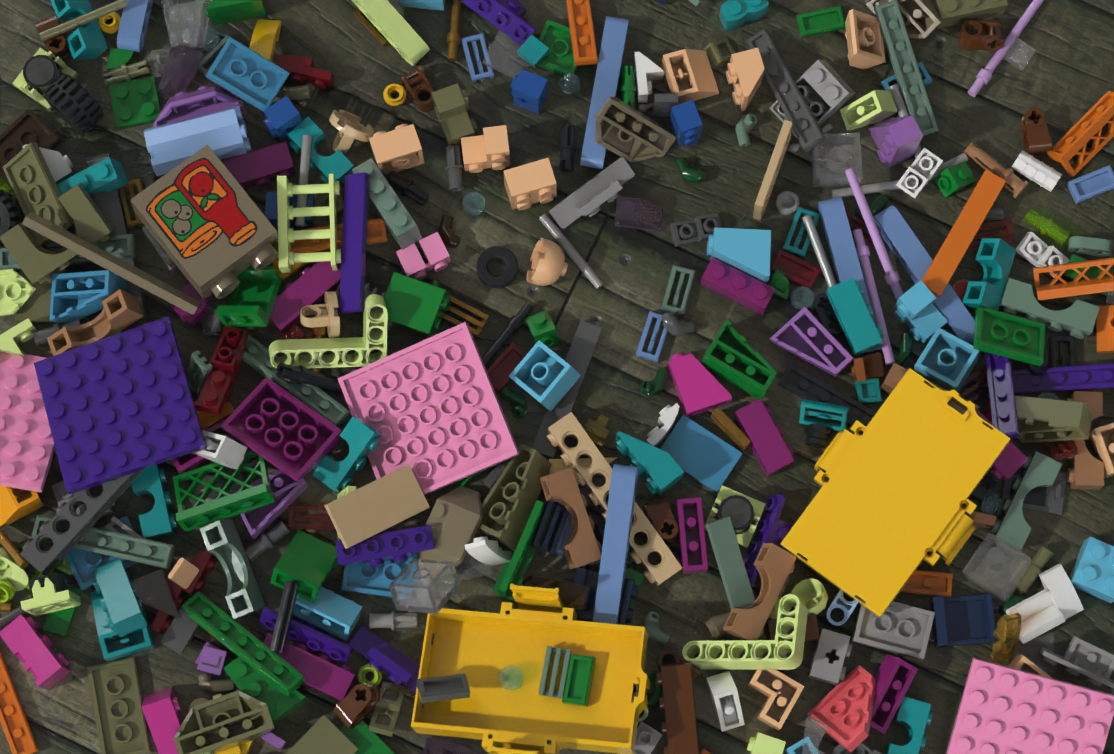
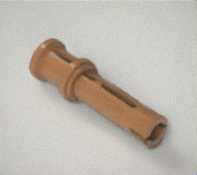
(981, 157)

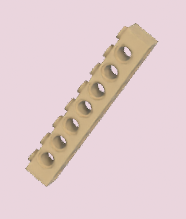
(570, 426)

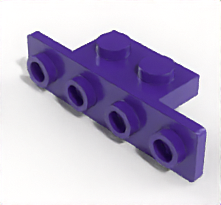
(505, 16)
(769, 530)
(387, 547)
(309, 635)
(386, 658)

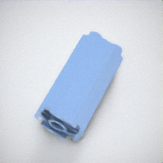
(179, 140)

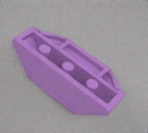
(196, 103)

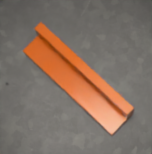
(1087, 128)
(1077, 286)

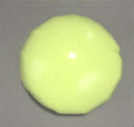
(812, 594)

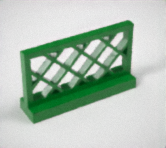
(224, 505)
(515, 570)

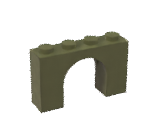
(38, 261)

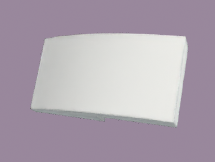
(919, 173)
(1039, 253)
(666, 421)
(488, 551)
(1061, 591)

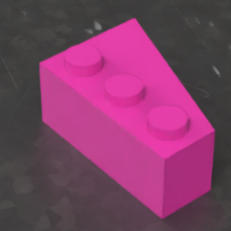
(35, 651)
(163, 718)

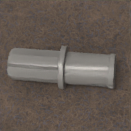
(393, 620)

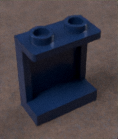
(590, 578)
(963, 620)

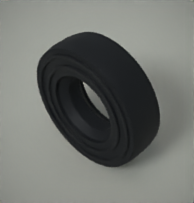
(490, 254)

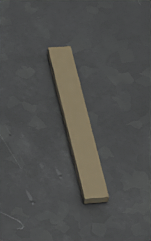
(111, 263)

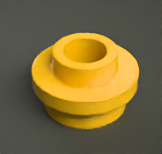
(112, 28)
(394, 88)

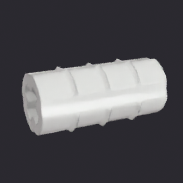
(1036, 171)

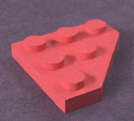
(848, 709)

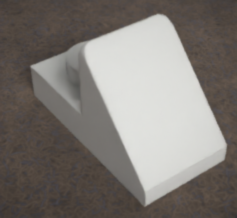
(645, 71)

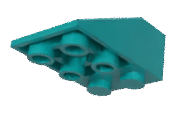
(653, 463)
(111, 643)

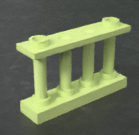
(286, 213)

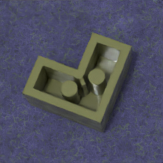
(451, 109)

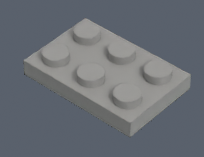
(899, 630)

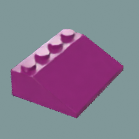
(283, 430)

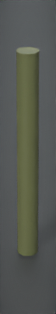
(83, 19)

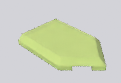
(13, 291)

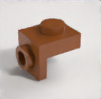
(867, 366)

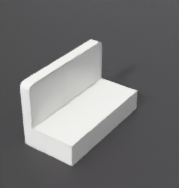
(1037, 615)

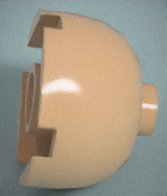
(546, 263)

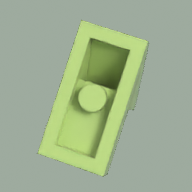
(20, 333)

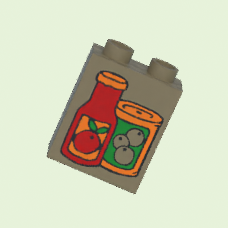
(207, 224)

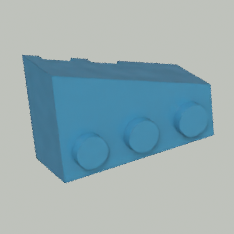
(81, 294)

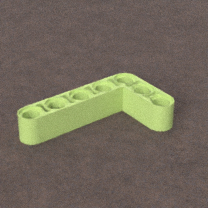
(394, 29)
(339, 346)
(756, 648)

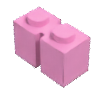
(434, 252)

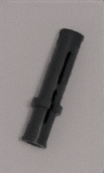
(302, 375)

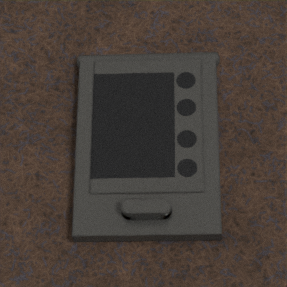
(1039, 498)

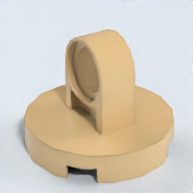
(349, 129)
(325, 314)

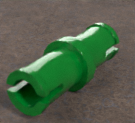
(628, 86)

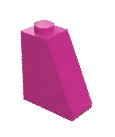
(696, 385)

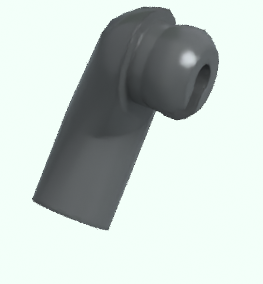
(674, 326)

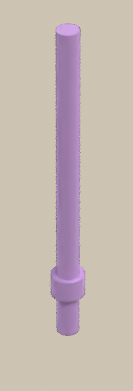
(985, 74)
(863, 254)
(891, 277)

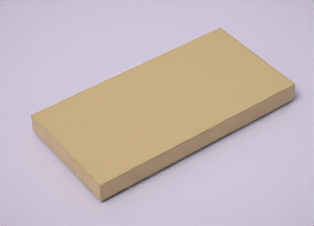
(772, 170)
(377, 506)

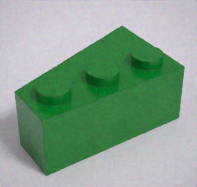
(738, 363)
(258, 687)

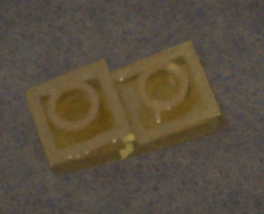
(1007, 635)

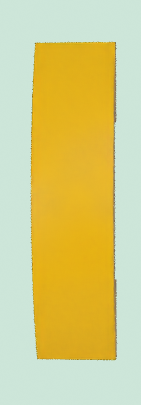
(265, 36)

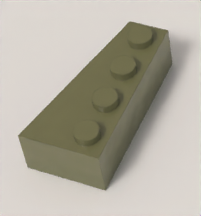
(513, 497)

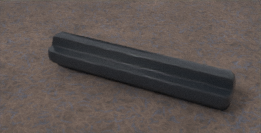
(284, 616)

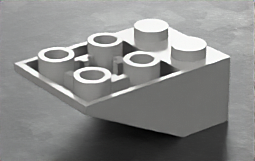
(822, 91)

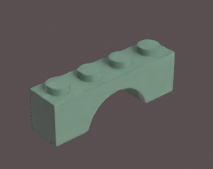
(389, 206)
(1020, 301)
(1038, 472)
(243, 591)

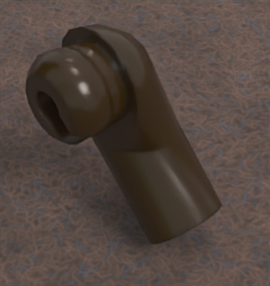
(446, 234)

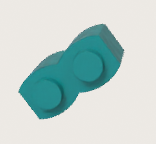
(737, 12)

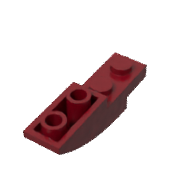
(303, 70)
(225, 369)
(204, 562)

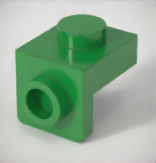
(955, 178)
(543, 329)

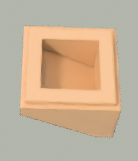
(183, 573)

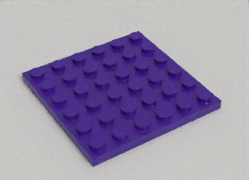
(119, 405)

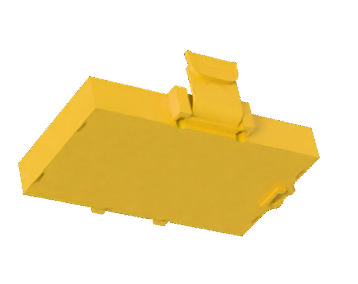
(896, 492)
(521, 718)

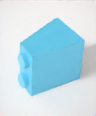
(743, 250)

